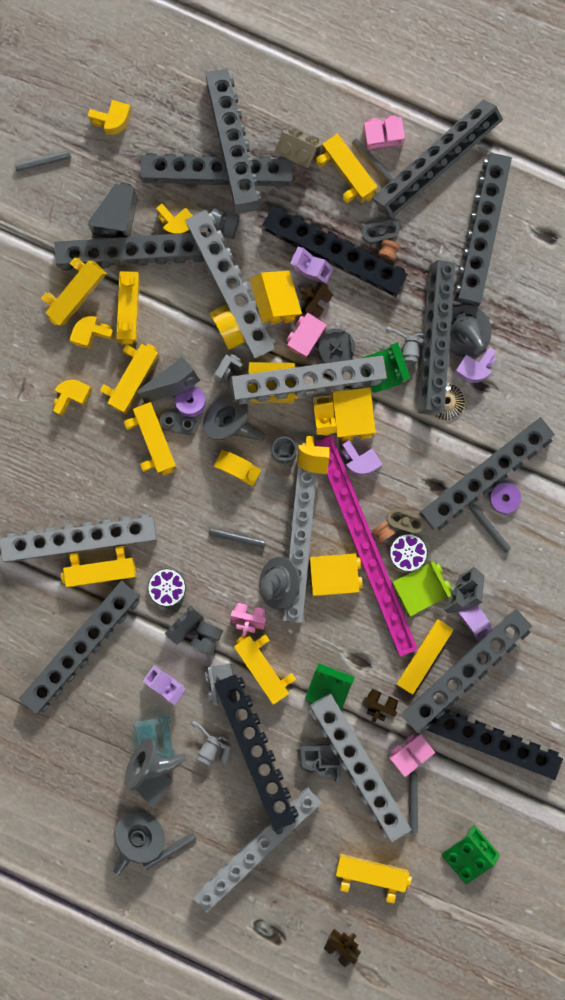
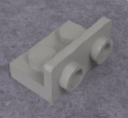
(226, 366)
(216, 674)

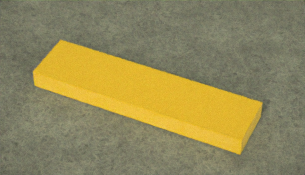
(425, 656)

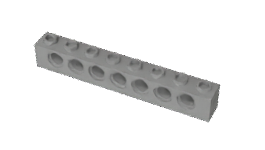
(206, 220)
(374, 365)
(301, 539)
(11, 553)
(399, 825)
(253, 853)

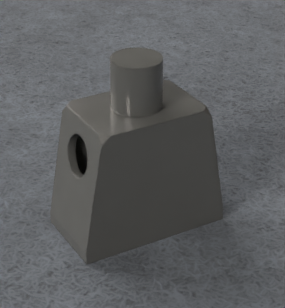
(154, 788)

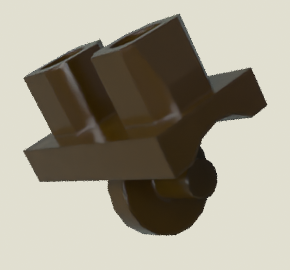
(320, 292)
(372, 700)
(345, 945)

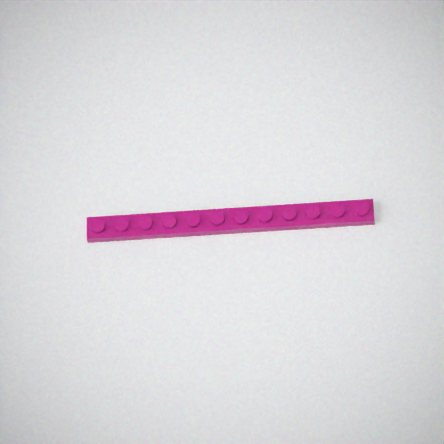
(367, 550)

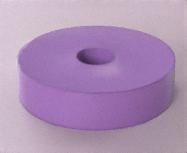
(190, 409)
(505, 489)

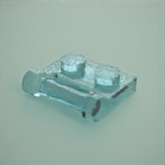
(147, 729)

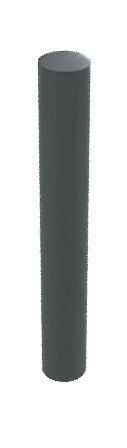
(372, 160)
(42, 161)
(490, 528)
(238, 538)
(414, 802)
(170, 850)

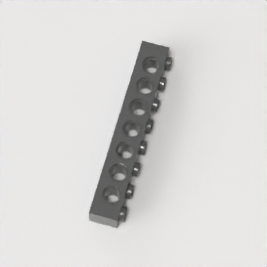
(437, 158)
(501, 165)
(208, 177)
(243, 200)
(65, 249)
(436, 338)
(538, 429)
(521, 628)
(31, 696)

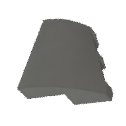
(467, 591)
(184, 625)
(321, 760)

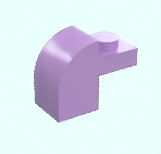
(311, 267)
(475, 371)
(361, 464)
(476, 622)
(164, 684)

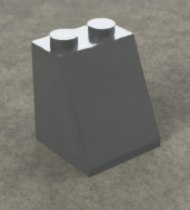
(116, 213)

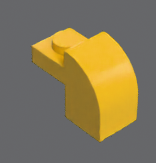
(115, 120)
(175, 224)
(227, 327)
(86, 329)
(68, 391)
(324, 415)
(312, 457)
(237, 467)

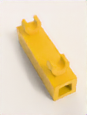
(349, 168)
(75, 293)
(128, 308)
(133, 378)
(154, 438)
(98, 572)
(261, 669)
(372, 873)

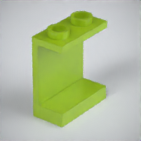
(422, 588)

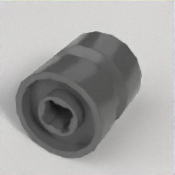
(225, 223)
(284, 450)
(206, 637)

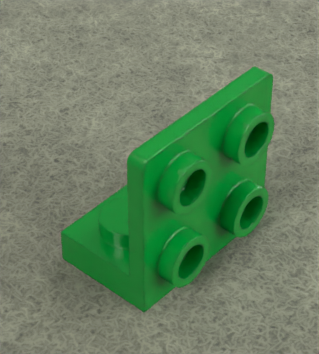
(395, 368)
(331, 681)
(471, 855)

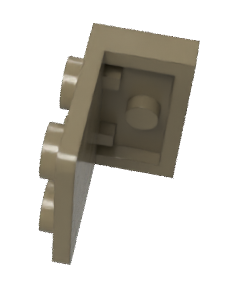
(297, 147)

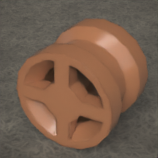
(389, 250)
(383, 532)

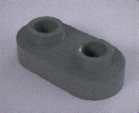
(379, 229)
(177, 425)

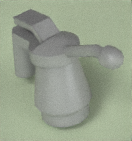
(411, 348)
(209, 749)

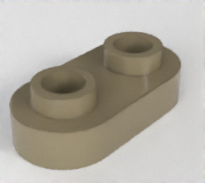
(405, 520)

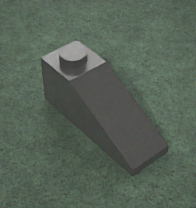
(170, 382)

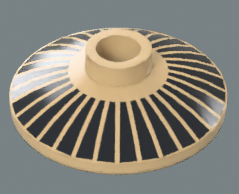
(456, 404)

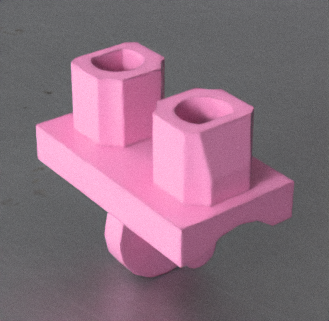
(248, 622)

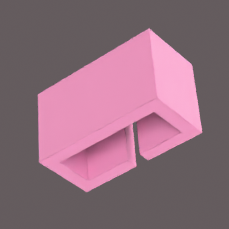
(384, 133)
(306, 335)
(411, 754)

